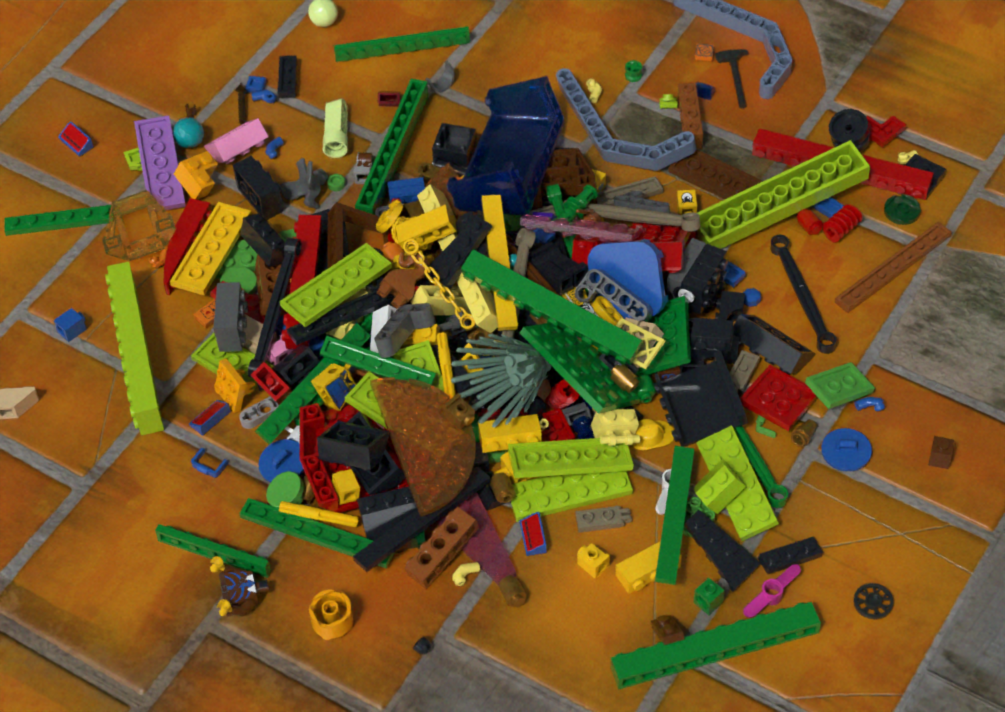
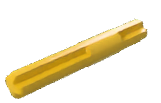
(445, 364)
(318, 514)

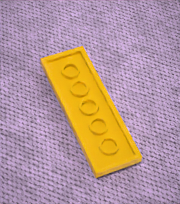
(210, 249)

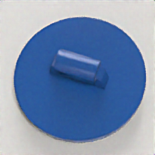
(846, 449)
(280, 458)

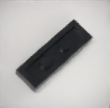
(287, 76)
(789, 555)

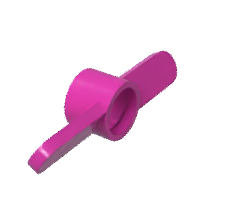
(764, 598)

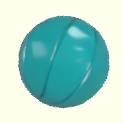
(188, 132)

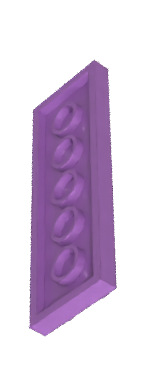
(159, 161)

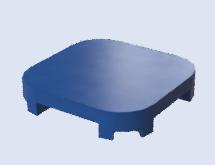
(636, 267)

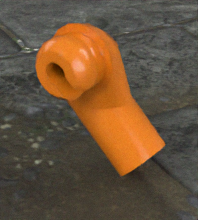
(158, 261)

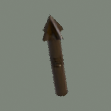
(241, 103)

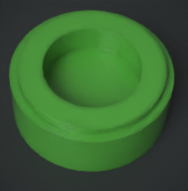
(336, 182)

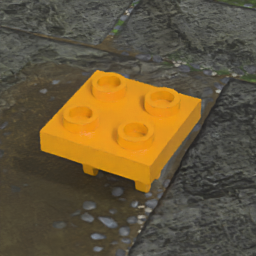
(231, 385)

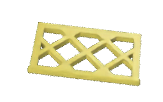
(651, 352)

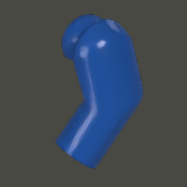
(264, 95)
(272, 146)

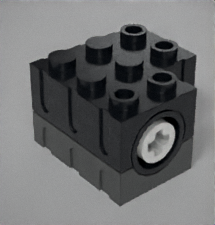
(700, 277)

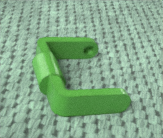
(760, 420)

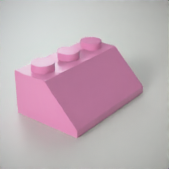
(237, 141)

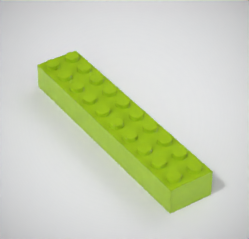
(782, 195)
(133, 349)

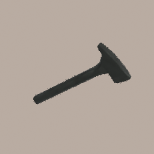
(732, 56)

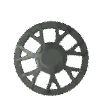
(873, 601)

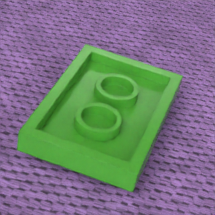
(839, 385)

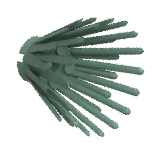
(518, 368)

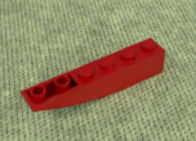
(187, 229)

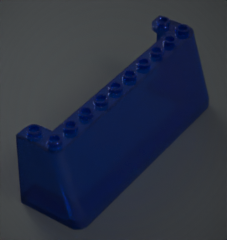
(512, 148)

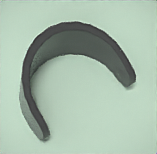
(445, 80)

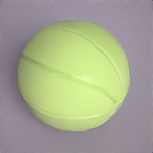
(323, 12)

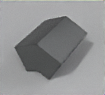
(576, 411)

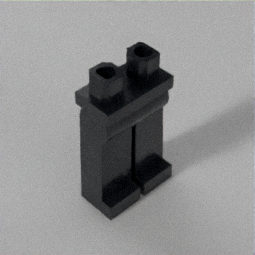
(557, 267)

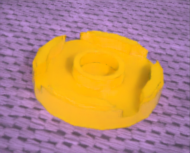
(389, 217)

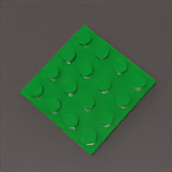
(675, 325)

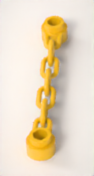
(411, 242)

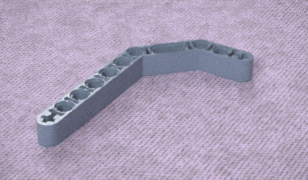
(754, 27)
(615, 150)

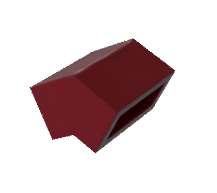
(385, 96)

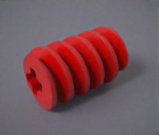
(842, 222)
(562, 395)

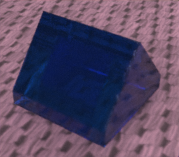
(705, 91)

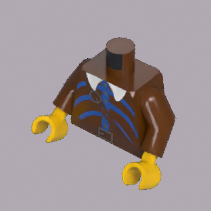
(237, 588)

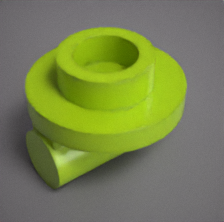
(668, 102)

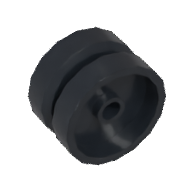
(848, 126)

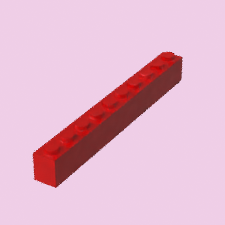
(882, 173)

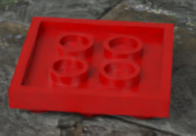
(778, 397)

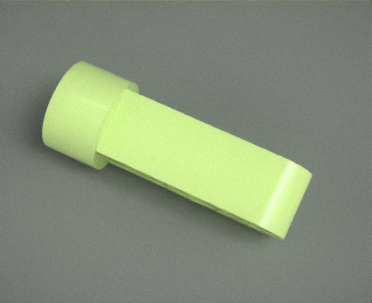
(335, 131)

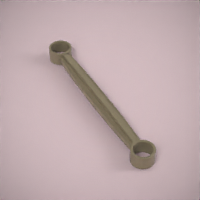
(688, 221)
(525, 240)

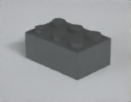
(230, 316)

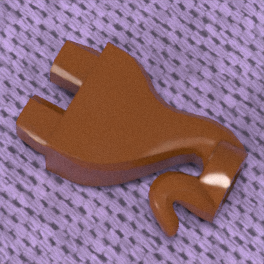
(402, 281)

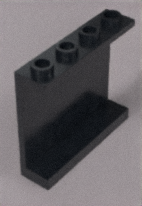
(701, 401)

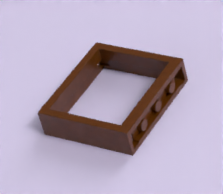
(336, 216)

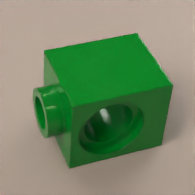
(708, 596)

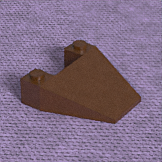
(569, 171)

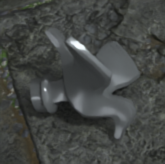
(307, 184)

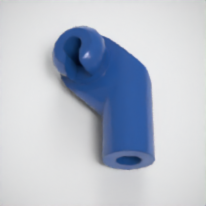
(870, 401)

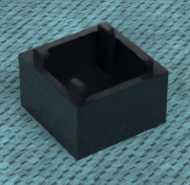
(455, 144)

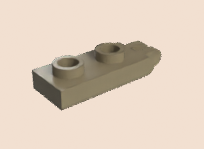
(743, 369)
(602, 518)

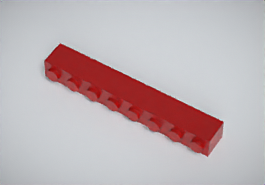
(305, 266)

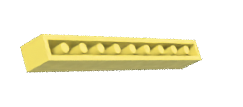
(478, 300)

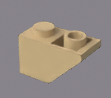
(16, 401)

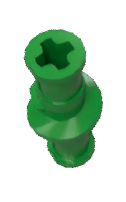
(579, 202)

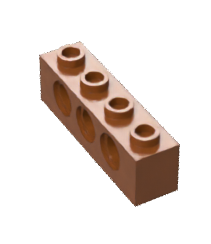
(690, 111)
(266, 280)
(441, 557)

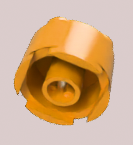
(331, 614)

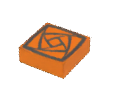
(704, 52)

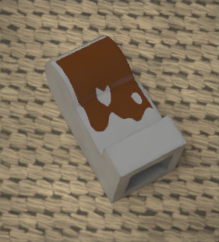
(363, 166)

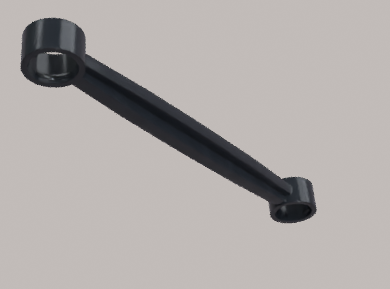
(292, 250)
(803, 294)

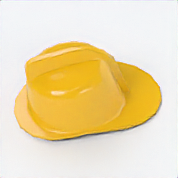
(653, 434)

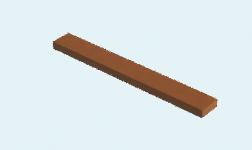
(892, 267)

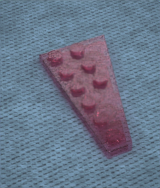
(585, 228)
(485, 544)

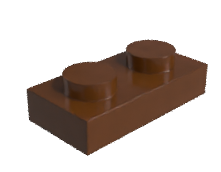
(667, 629)

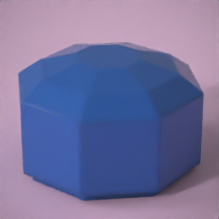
(752, 297)

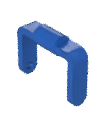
(204, 469)

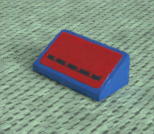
(75, 139)
(210, 417)
(533, 534)

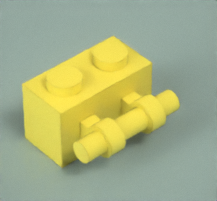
(616, 427)

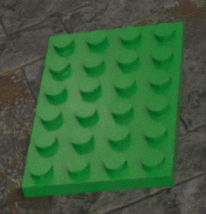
(579, 367)

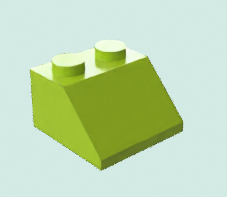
(719, 487)

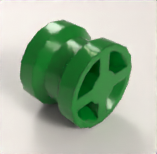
(633, 71)

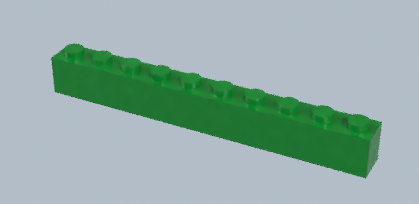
(393, 146)
(552, 307)
(715, 645)

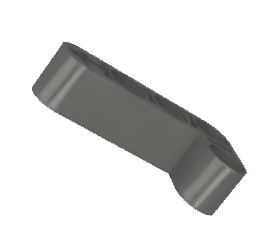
(635, 200)
(616, 298)
(401, 325)

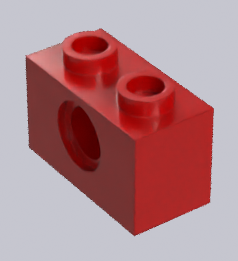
(271, 383)

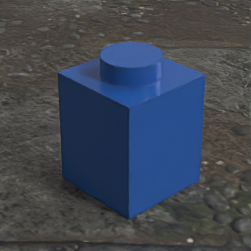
(70, 324)

